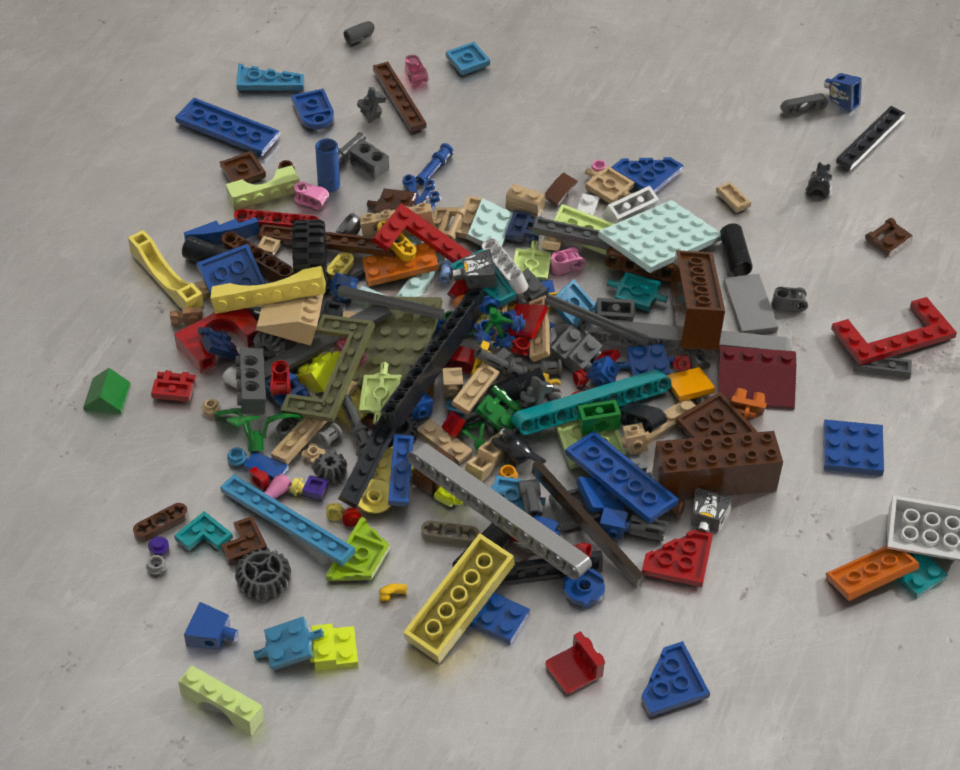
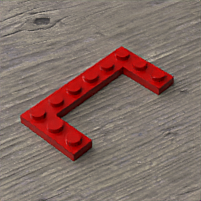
(406, 219)
(936, 331)

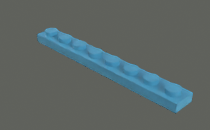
(288, 520)

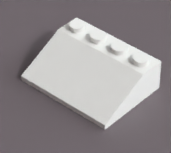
(924, 528)

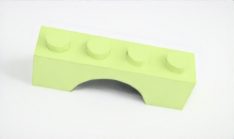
(245, 194)
(240, 709)

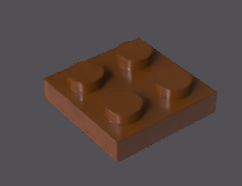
(243, 167)

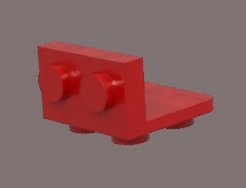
(576, 665)

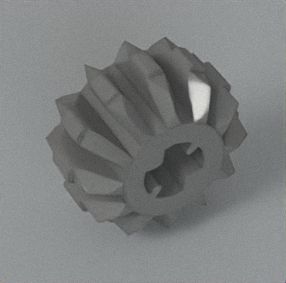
(271, 344)
(330, 466)

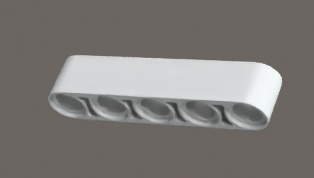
(506, 266)

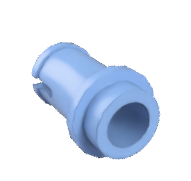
(445, 272)

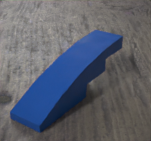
(213, 231)

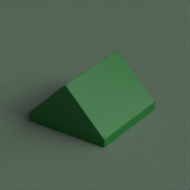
(107, 392)

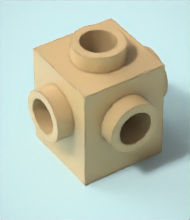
(635, 438)

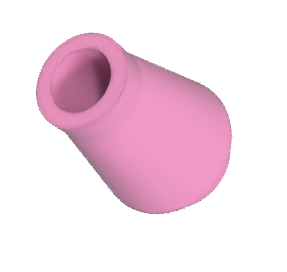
(278, 486)

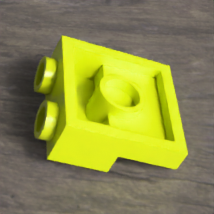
(335, 649)

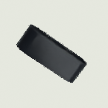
(637, 412)

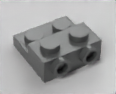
(576, 349)

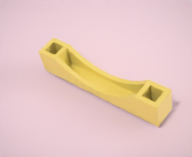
(148, 255)
(235, 297)

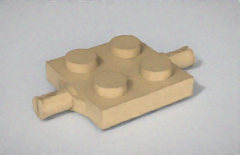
(608, 184)

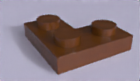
(249, 539)

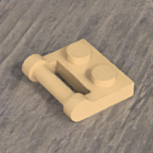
(442, 217)

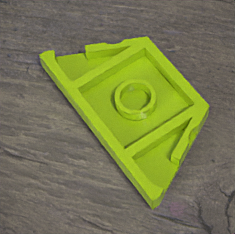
(369, 555)

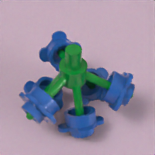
(509, 319)

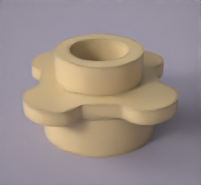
(312, 453)

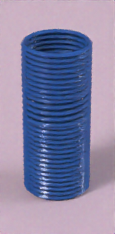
(327, 164)

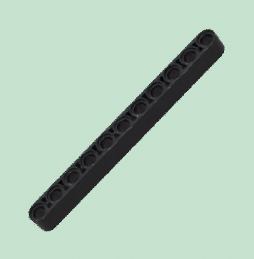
(433, 360)

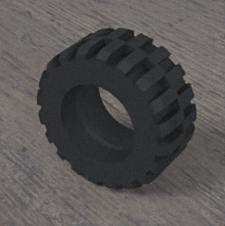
(309, 245)

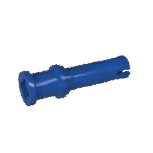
(438, 159)

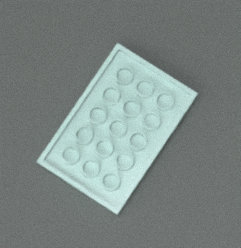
(656, 234)

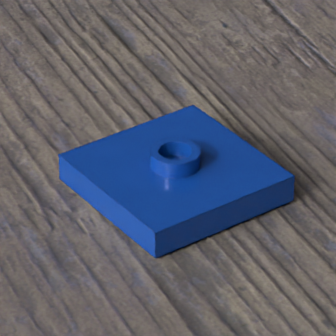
(597, 496)

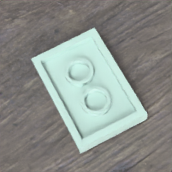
(489, 223)

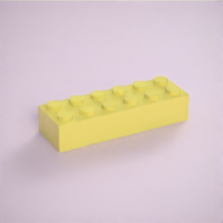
(459, 598)

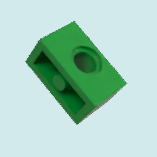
(598, 417)

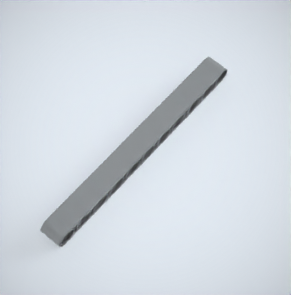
(669, 337)
(500, 511)

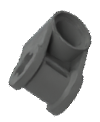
(788, 298)

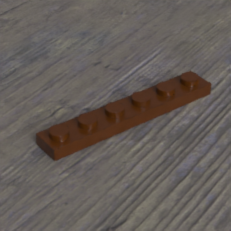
(399, 96)

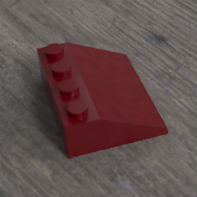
(758, 371)

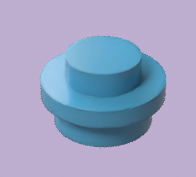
(236, 456)

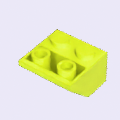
(318, 373)

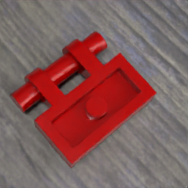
(173, 386)

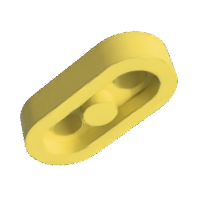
(341, 264)

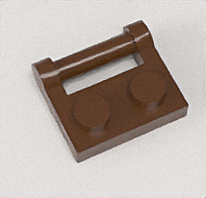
(891, 242)

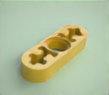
(400, 248)

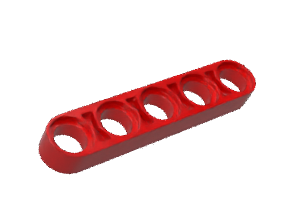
(270, 216)

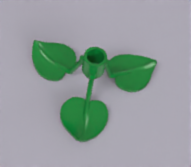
(253, 438)

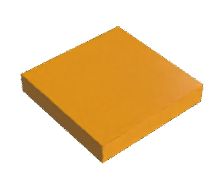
(690, 384)

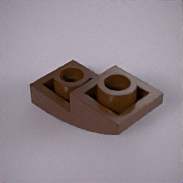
(560, 188)

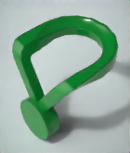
(478, 442)

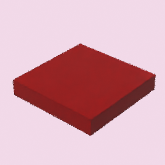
(533, 318)

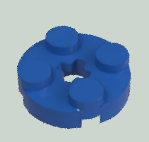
(588, 597)

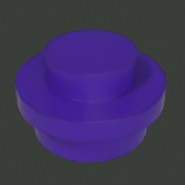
(158, 546)

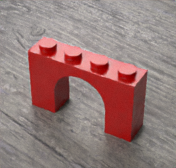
(237, 322)

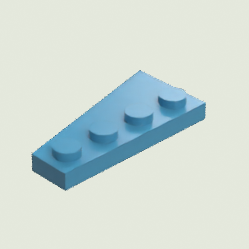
(262, 80)

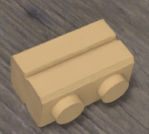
(525, 200)

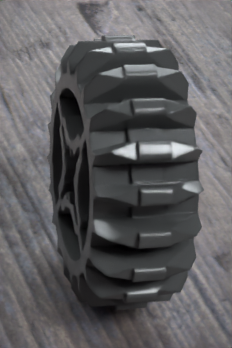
(260, 567)

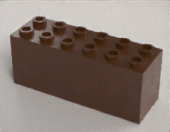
(697, 300)
(719, 464)

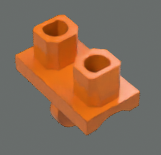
(747, 406)

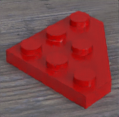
(680, 559)

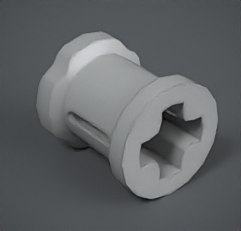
(324, 437)

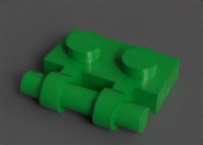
(494, 412)

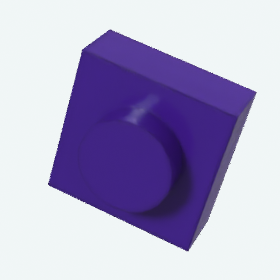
(315, 487)

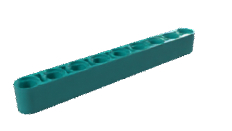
(565, 409)

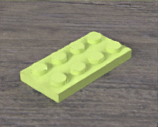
(573, 216)

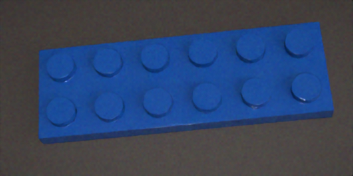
(227, 126)
(621, 477)

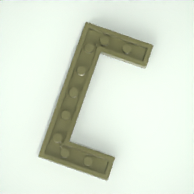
(357, 334)

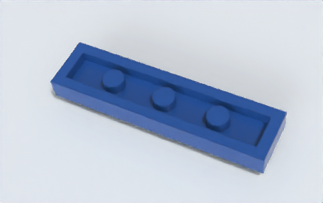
(400, 471)

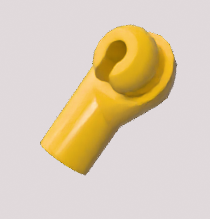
(392, 588)

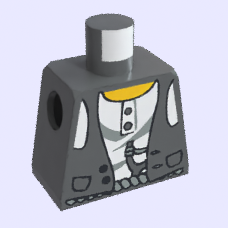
(477, 270)
(710, 510)

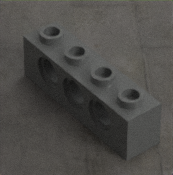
(252, 381)

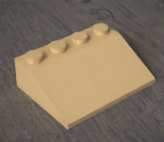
(291, 318)

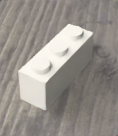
(630, 205)

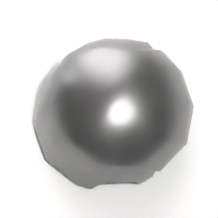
(350, 225)

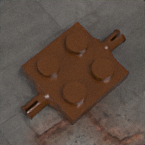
(391, 199)

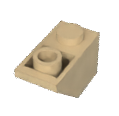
(452, 381)

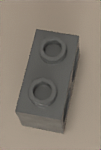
(369, 159)

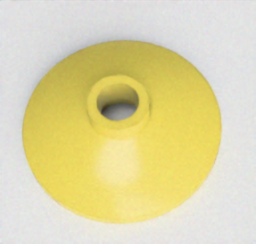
(376, 490)

